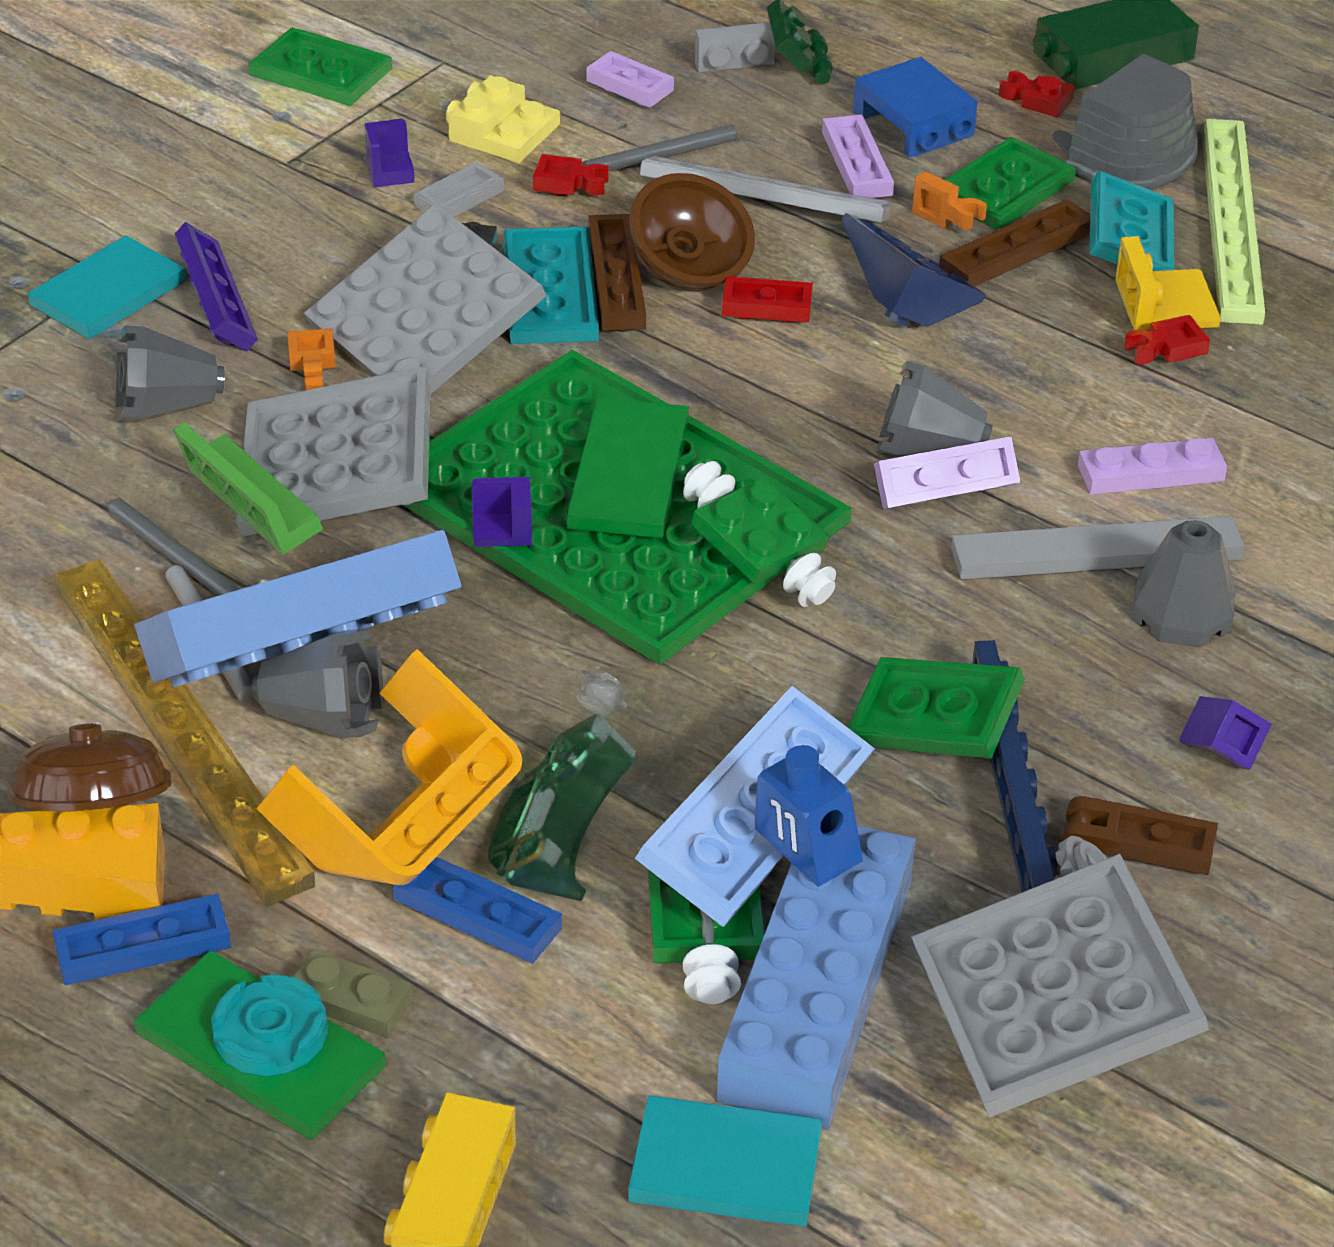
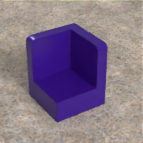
(388, 153)
(501, 511)
(1226, 730)

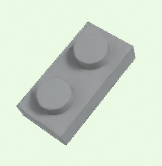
(734, 47)

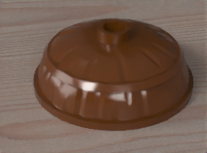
(701, 221)
(88, 771)

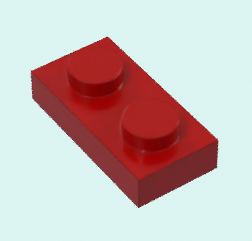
(767, 299)

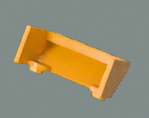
(452, 752)

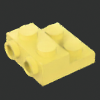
(500, 120)

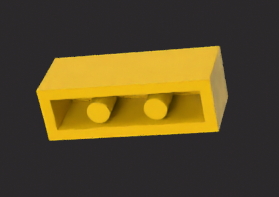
(457, 1175)

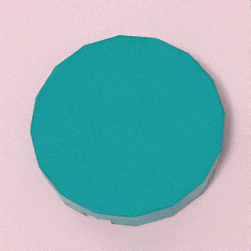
(269, 1025)

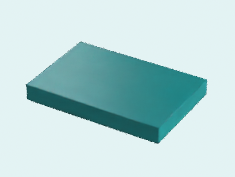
(1130, 211)
(107, 287)
(726, 1161)

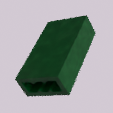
(1102, 38)

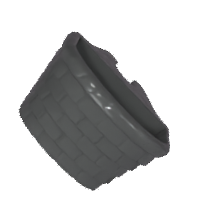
(1135, 126)

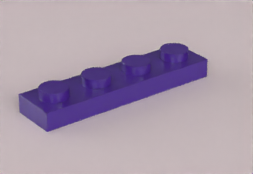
(215, 287)

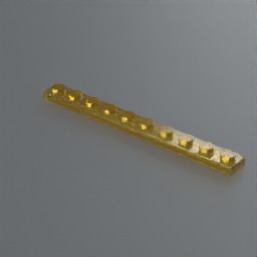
(186, 737)

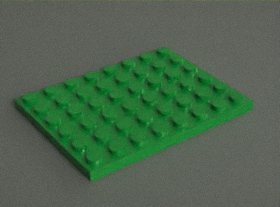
(633, 587)

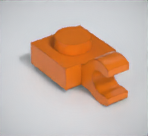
(939, 203)
(311, 352)

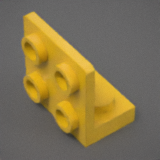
(1161, 294)

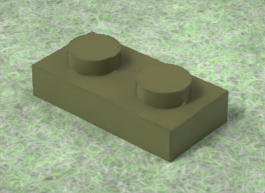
(356, 992)

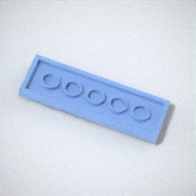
(711, 840)

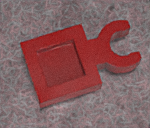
(1041, 95)
(565, 174)
(1172, 338)

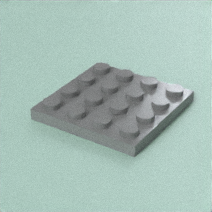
(426, 300)
(346, 443)
(1058, 985)

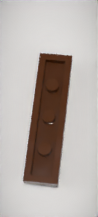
(1017, 243)
(616, 273)

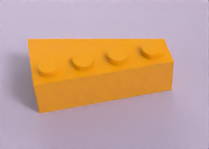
(83, 860)

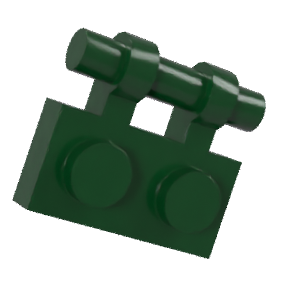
(799, 47)

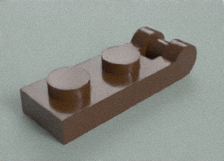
(1142, 833)

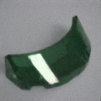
(553, 806)

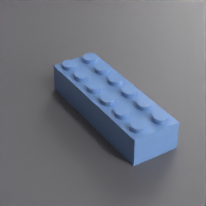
(297, 609)
(815, 984)

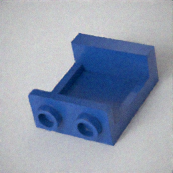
(919, 103)

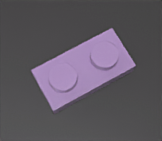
(630, 79)

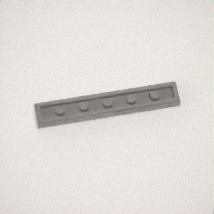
(775, 189)
(1074, 548)

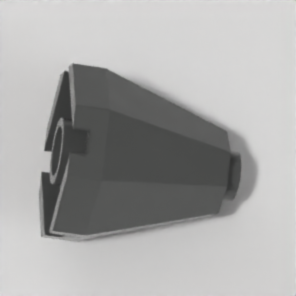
(162, 375)
(929, 416)
(1186, 587)
(324, 685)

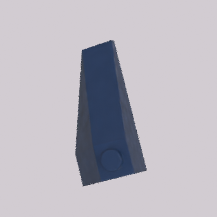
(905, 280)

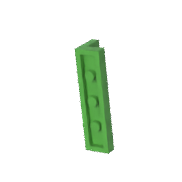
(249, 489)

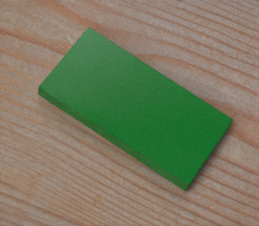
(628, 468)
(300, 1099)

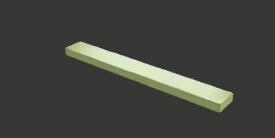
(1232, 222)

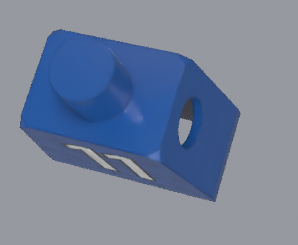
(808, 815)

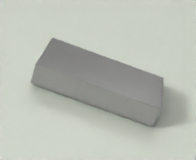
(461, 190)

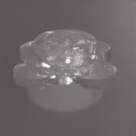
(600, 693)

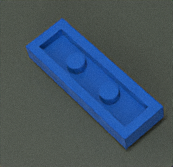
(481, 909)
(141, 939)

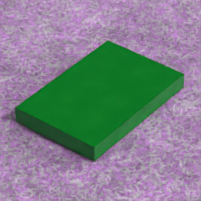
(320, 66)
(1011, 180)
(936, 706)

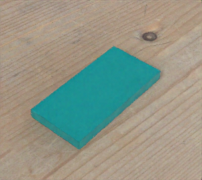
(563, 266)

